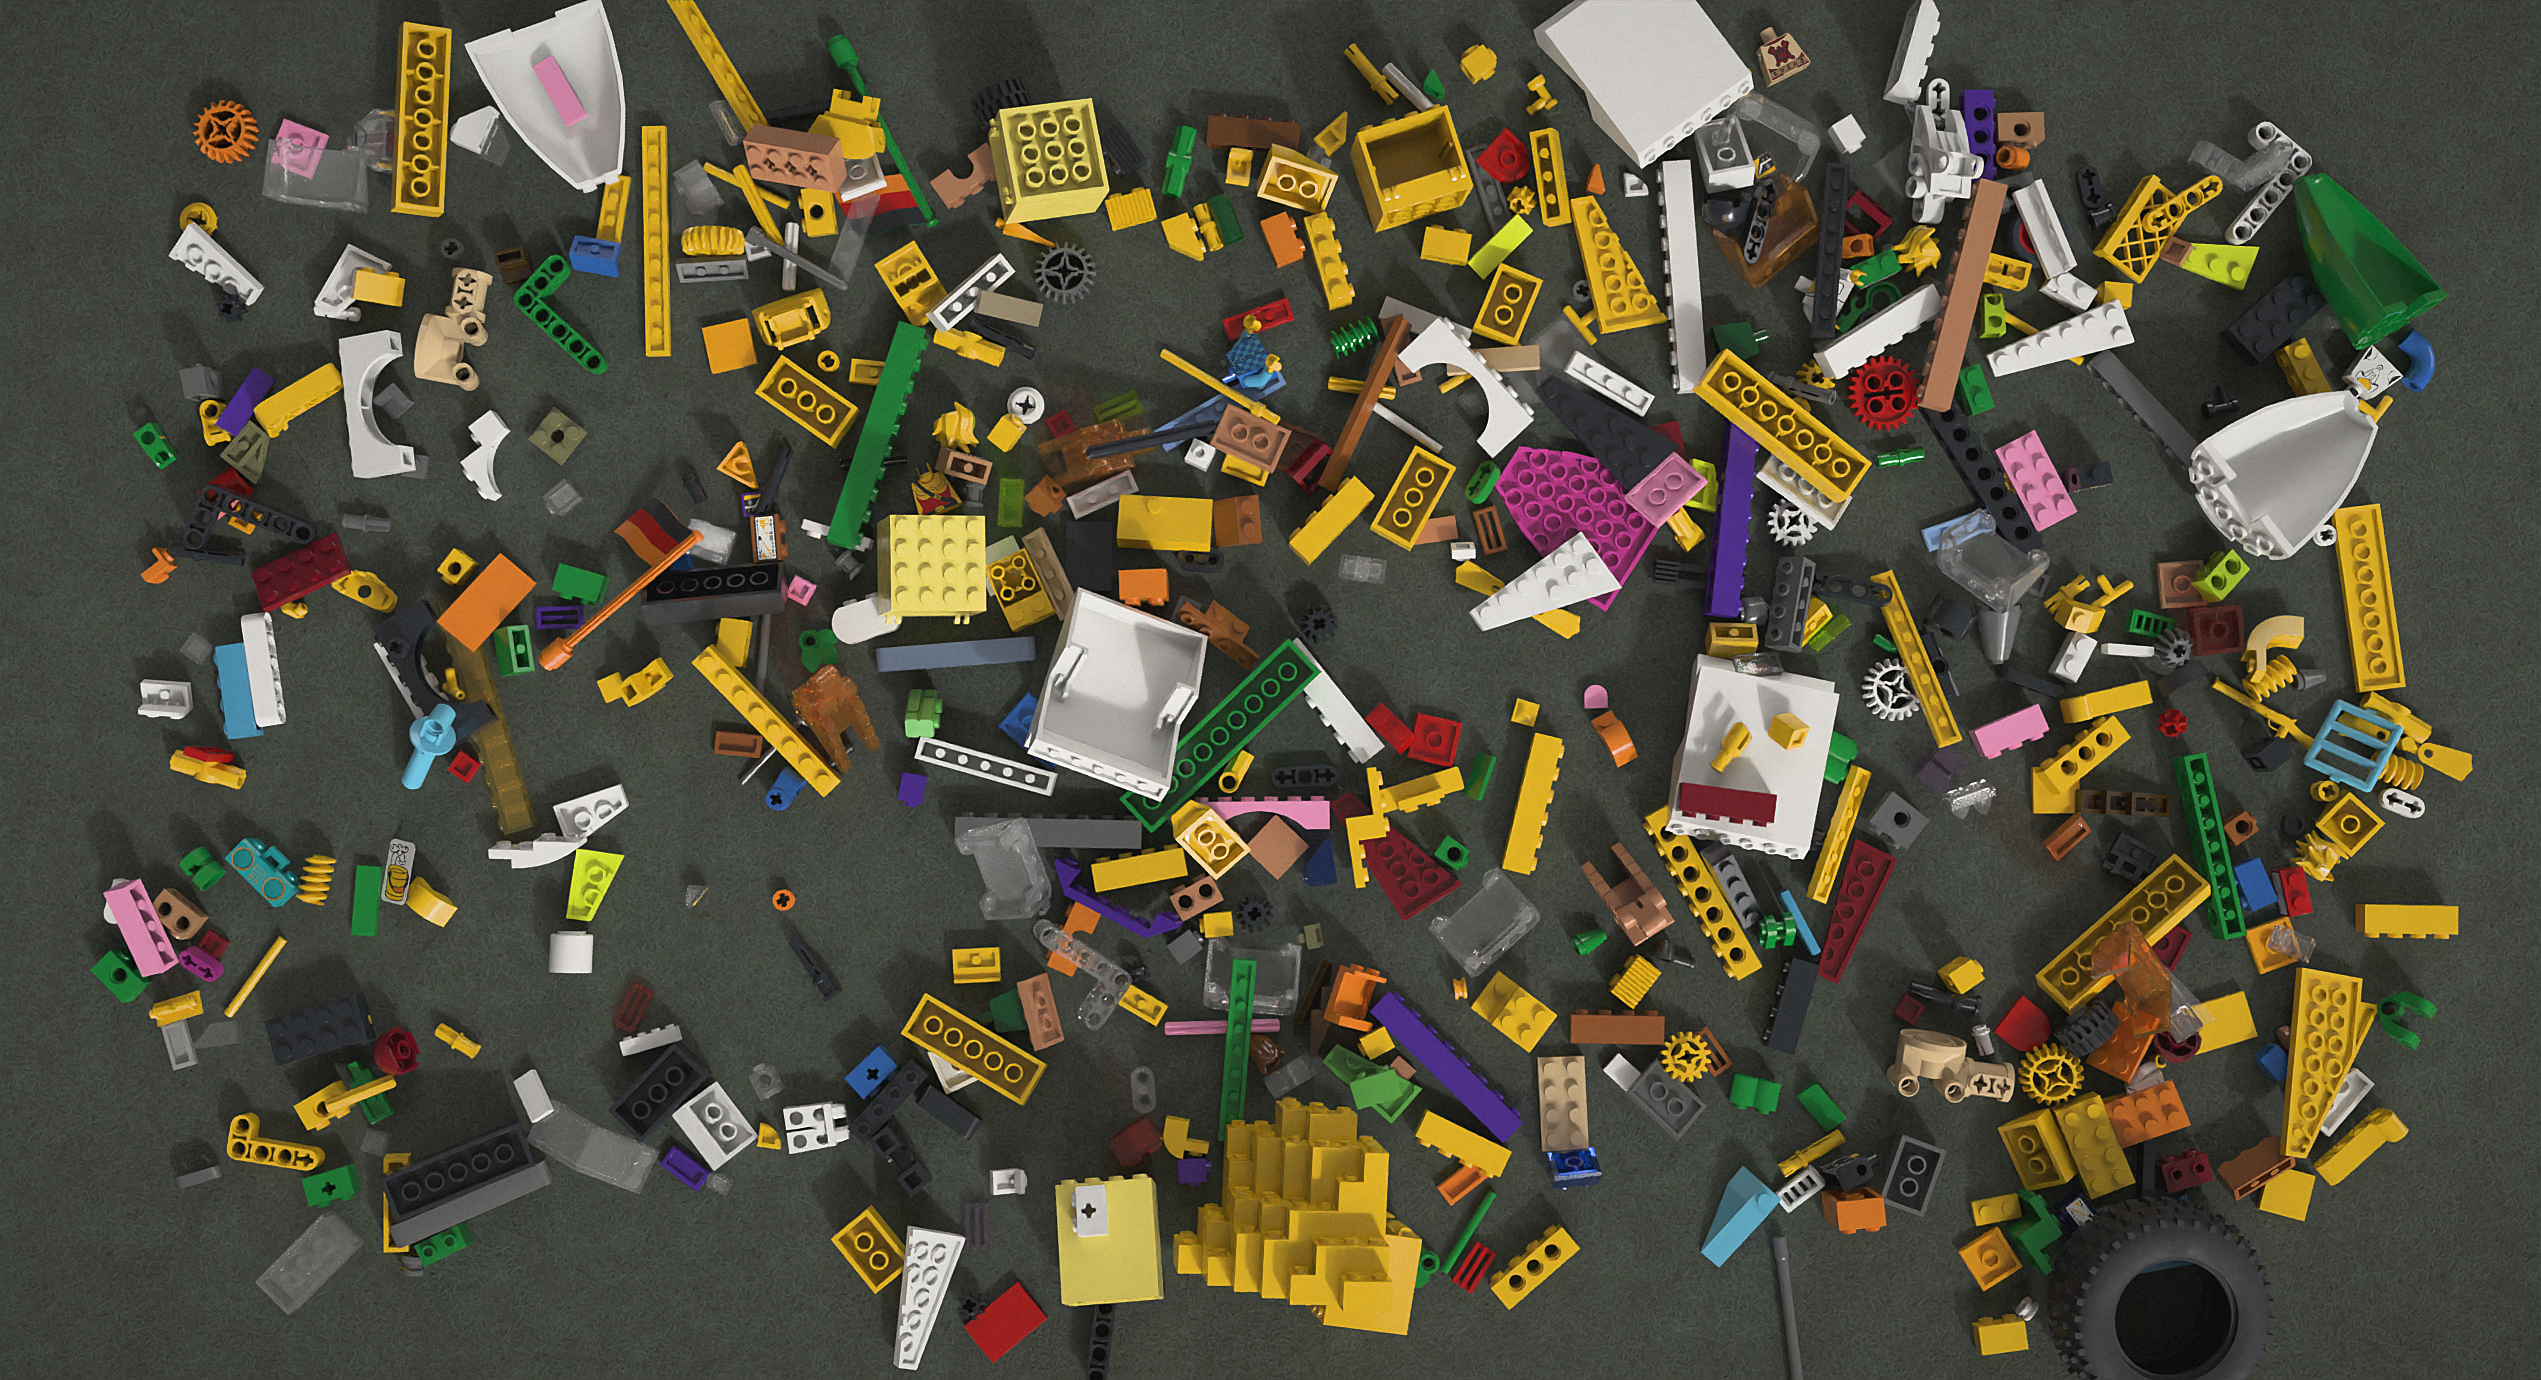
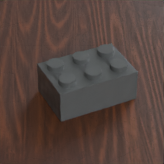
(1910, 1173)

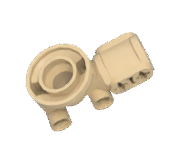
(443, 338)
(1944, 1060)

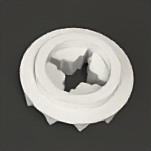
(1035, 399)

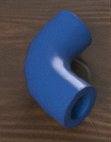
(2421, 358)

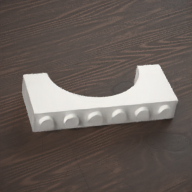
(1443, 345)
(361, 363)

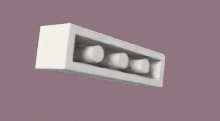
(651, 1040)

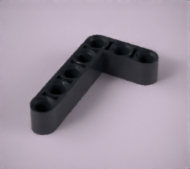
(246, 514)
(1103, 1340)

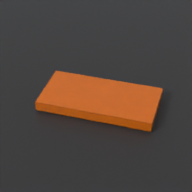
(486, 603)

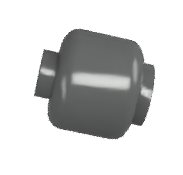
(1754, 611)

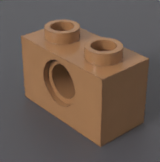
(2030, 124)

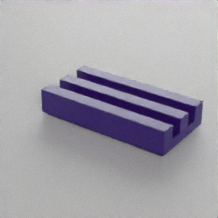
(539, 618)

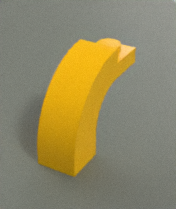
(2273, 632)

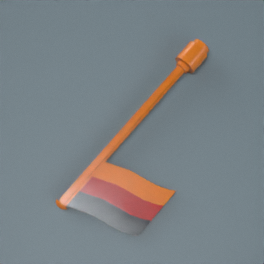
(658, 540)

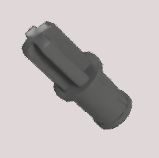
(366, 523)

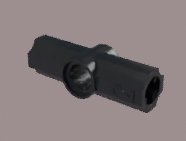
(1944, 676)

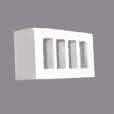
(1801, 1176)

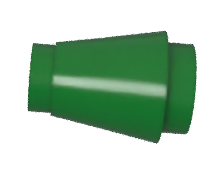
(1588, 941)

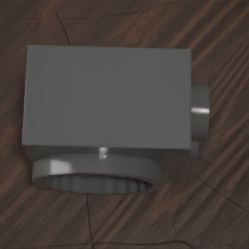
(1882, 821)

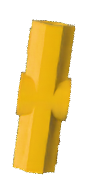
(971, 345)
(2397, 714)
(208, 771)

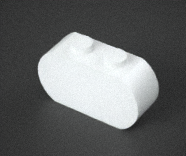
(861, 621)

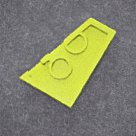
(2222, 263)
(590, 881)

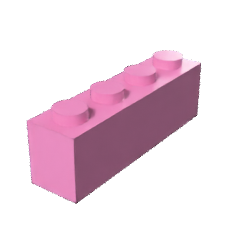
(141, 927)

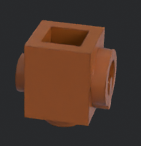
(1045, 497)

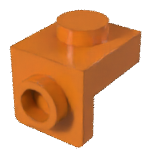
(159, 571)

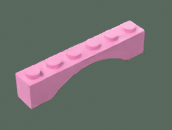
(1309, 814)

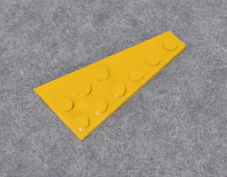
(1612, 277)

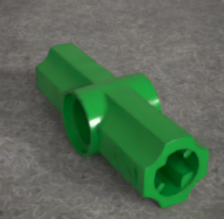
(1179, 161)

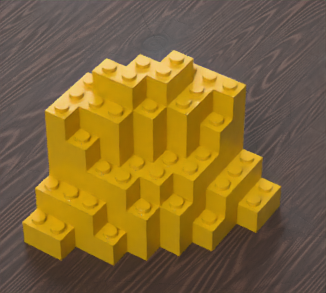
(1297, 1212)

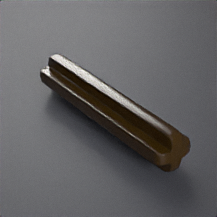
(1311, 991)

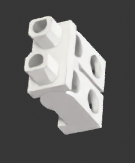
(822, 1125)

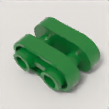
(1769, 930)

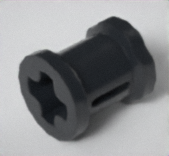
(2101, 216)

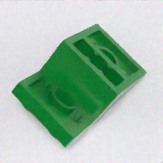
(2035, 1230)

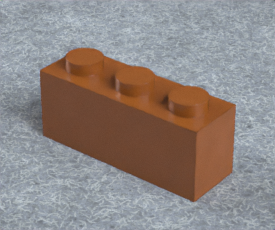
(2254, 1168)

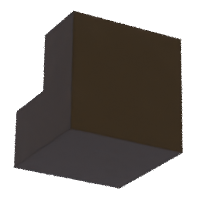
(514, 265)

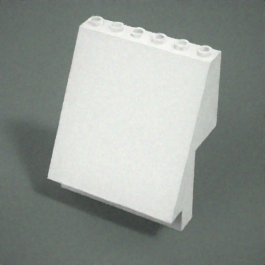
(1645, 68)
(1117, 694)
(1795, 775)

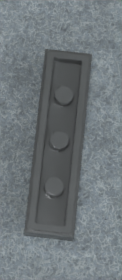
(1489, 191)

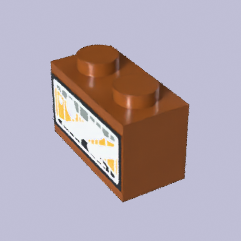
(768, 538)

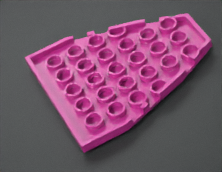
(1571, 493)

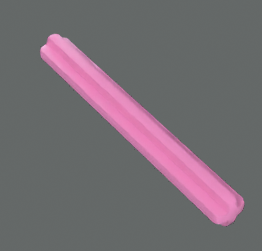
(1217, 1027)

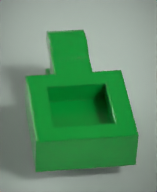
(1844, 322)

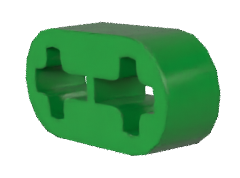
(1482, 482)

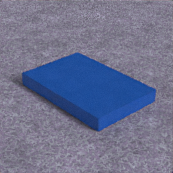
(1018, 724)

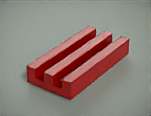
(1463, 1283)

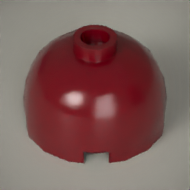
(396, 1052)
(2174, 1052)

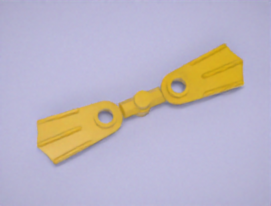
(1481, 581)
(2444, 759)

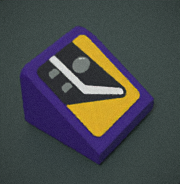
(749, 503)

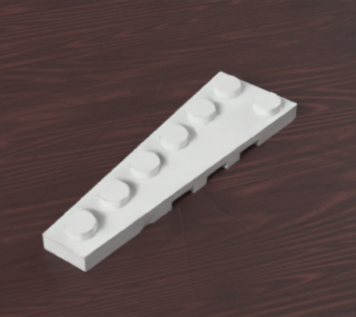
(2083, 334)

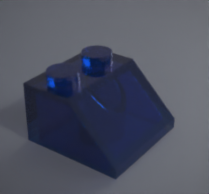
(1573, 1168)

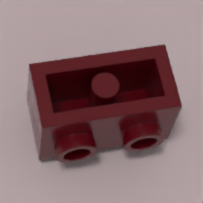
(2183, 1170)

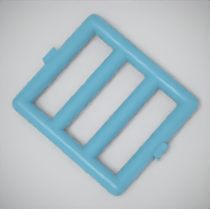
(2375, 767)

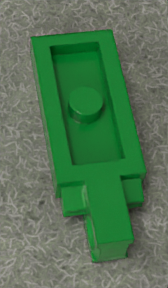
(377, 1106)

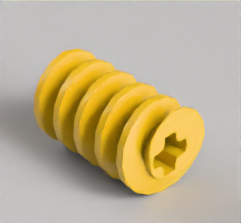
(2276, 672)
(2400, 770)
(315, 879)

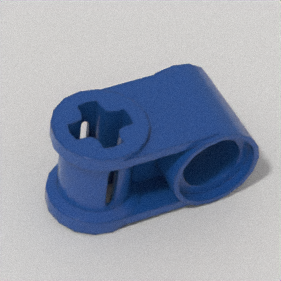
(788, 786)

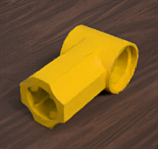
(1686, 531)
(1236, 768)

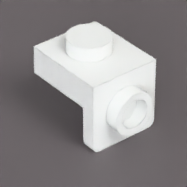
(1007, 1181)

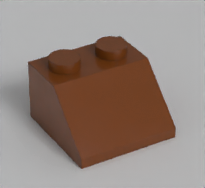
(1237, 521)

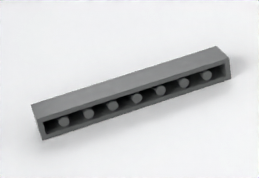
(1067, 832)

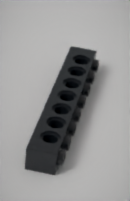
(1979, 488)

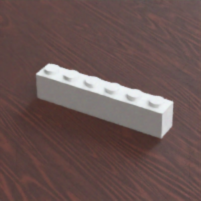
(1878, 331)
(1341, 715)
(986, 765)

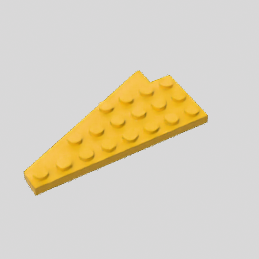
(2324, 1041)

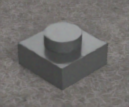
(421, 467)

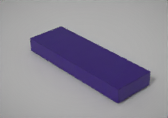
(244, 402)

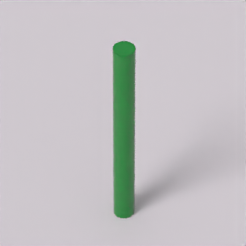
(1468, 1231)

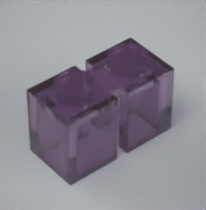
(1932, 777)

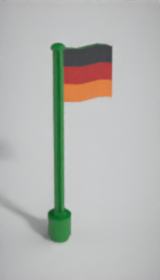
(901, 200)

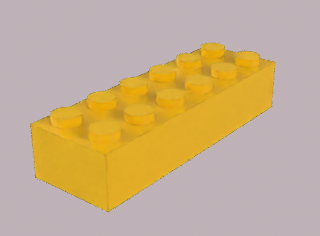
(974, 1049)

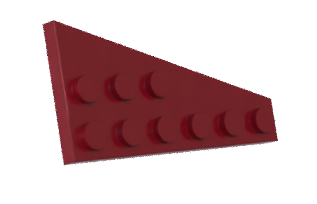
(1400, 867)

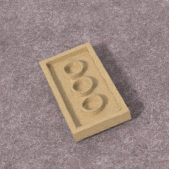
(1562, 1103)

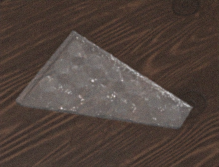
(1556, 348)

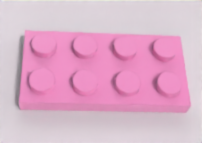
(2034, 481)

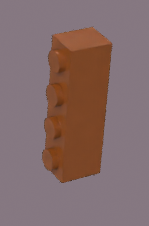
(1616, 1028)

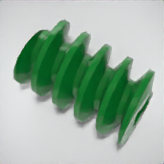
(1353, 336)

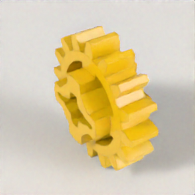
(1687, 1065)

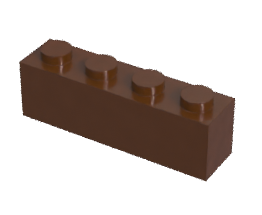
(1251, 134)

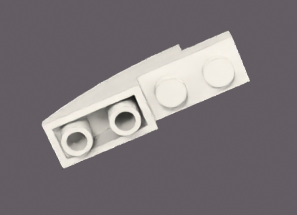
(539, 852)

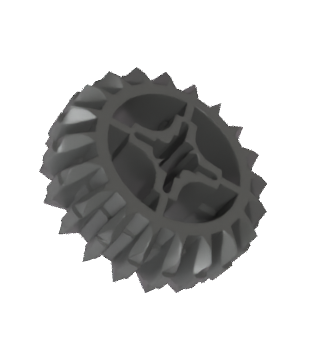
(1065, 252)

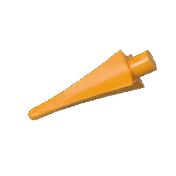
(1020, 231)

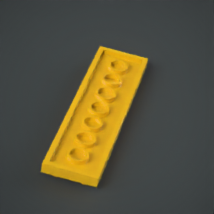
(2368, 598)

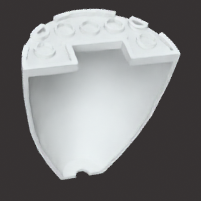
(587, 55)
(2282, 470)

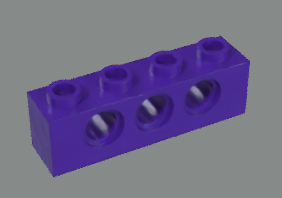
(1985, 104)

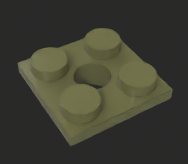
(543, 436)

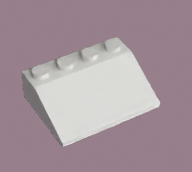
(1912, 52)

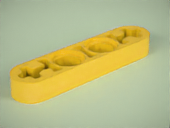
(2182, 204)

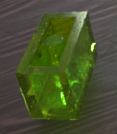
(1011, 503)

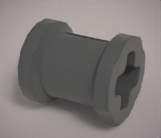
(973, 494)
(850, 564)

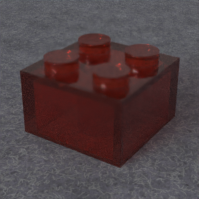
(2216, 629)
(1136, 1140)

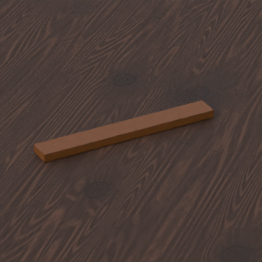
(1365, 404)

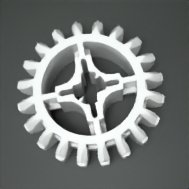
(1896, 681)

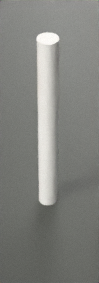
(1408, 428)

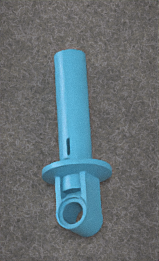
(431, 737)

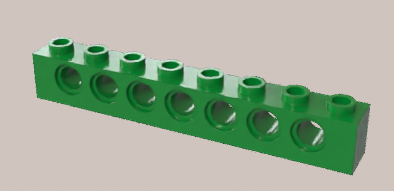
(2209, 845)

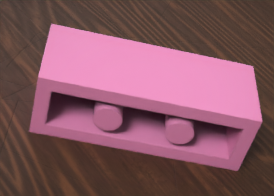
(2009, 731)

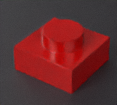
(464, 766)

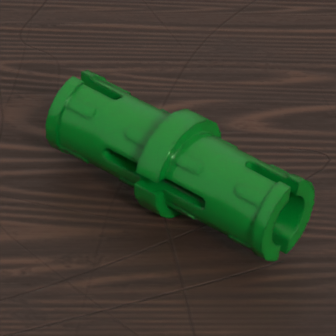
(1899, 457)

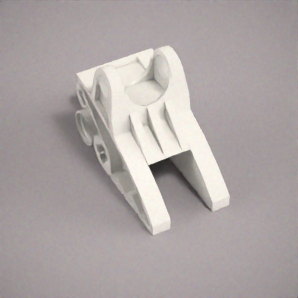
(1943, 162)

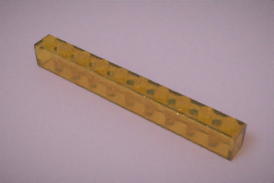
(495, 742)

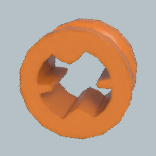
(790, 903)

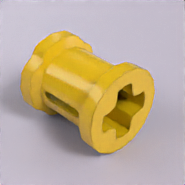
(2319, 795)

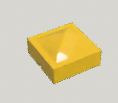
(1525, 712)

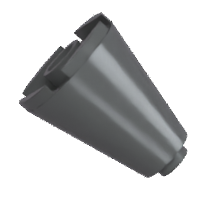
(1997, 630)

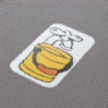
(398, 871)

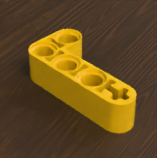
(298, 398)
(2105, 701)
(2360, 1144)
(275, 1148)

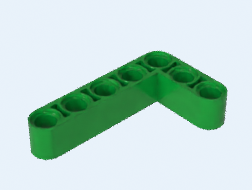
(554, 321)

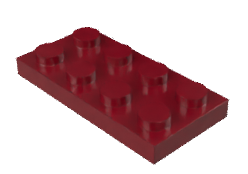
(301, 572)

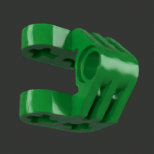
(2416, 1004)

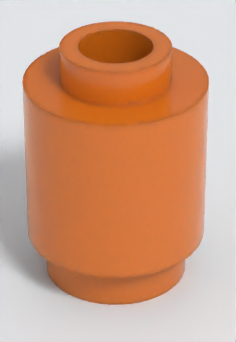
(2013, 157)

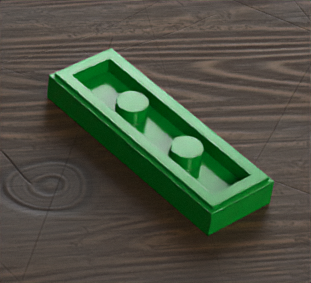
(366, 900)

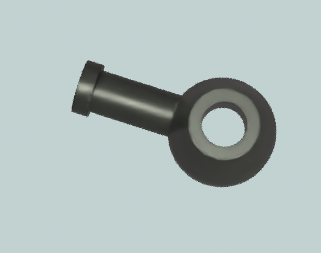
(1665, 952)

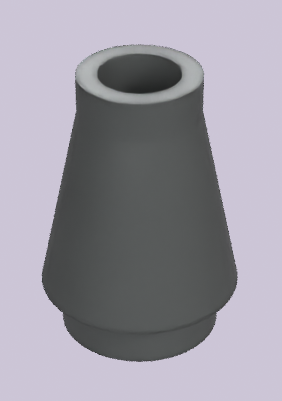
(2307, 678)

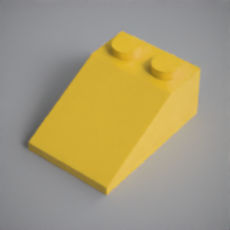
(1295, 180)

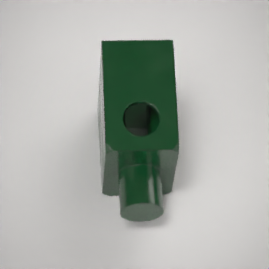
(1738, 339)
(1005, 1012)

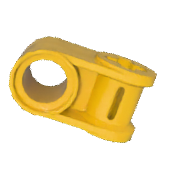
(213, 433)

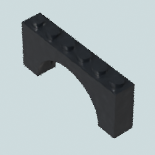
(413, 625)

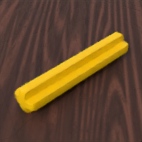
(1355, 387)
(360, 1093)

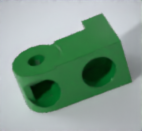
(156, 444)

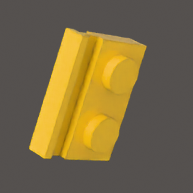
(976, 965)

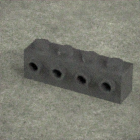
(1790, 604)

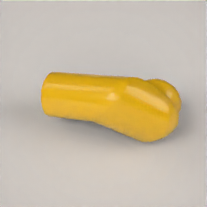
(294, 610)

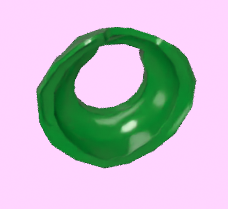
(1885, 287)

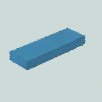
(1801, 927)

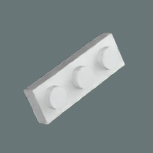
(816, 530)

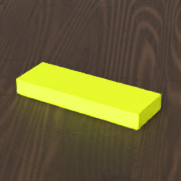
(1499, 246)

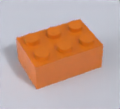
(1144, 587)
(1854, 1209)

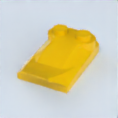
(1207, 838)

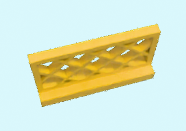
(2125, 219)

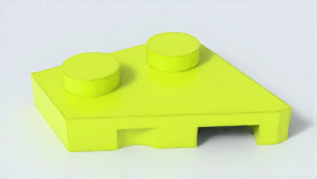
(1706, 497)

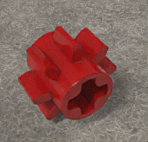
(2172, 723)

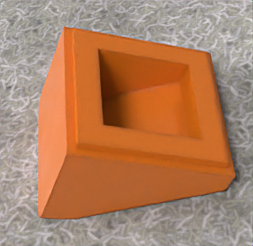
(1595, 181)

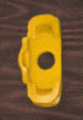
(380, 598)

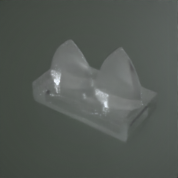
(1976, 793)

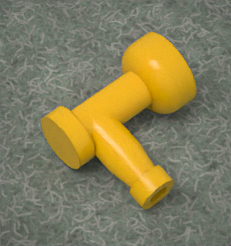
(1545, 100)

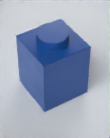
(2273, 1062)

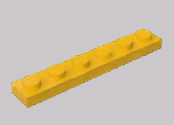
(1838, 834)

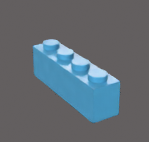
(236, 692)

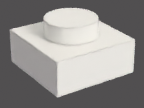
(1462, 550)

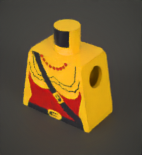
(934, 492)

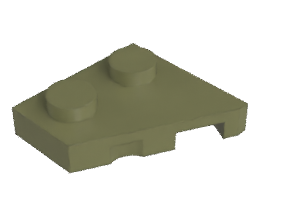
(248, 451)

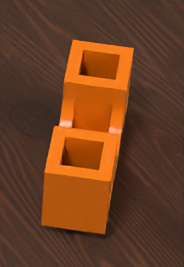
(1079, 918)

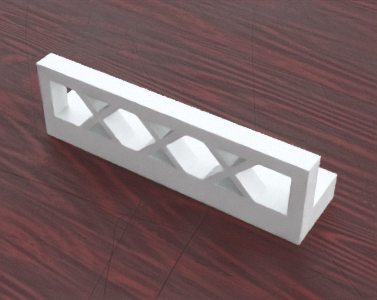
(2044, 229)

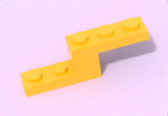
(1367, 827)

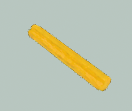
(757, 204)

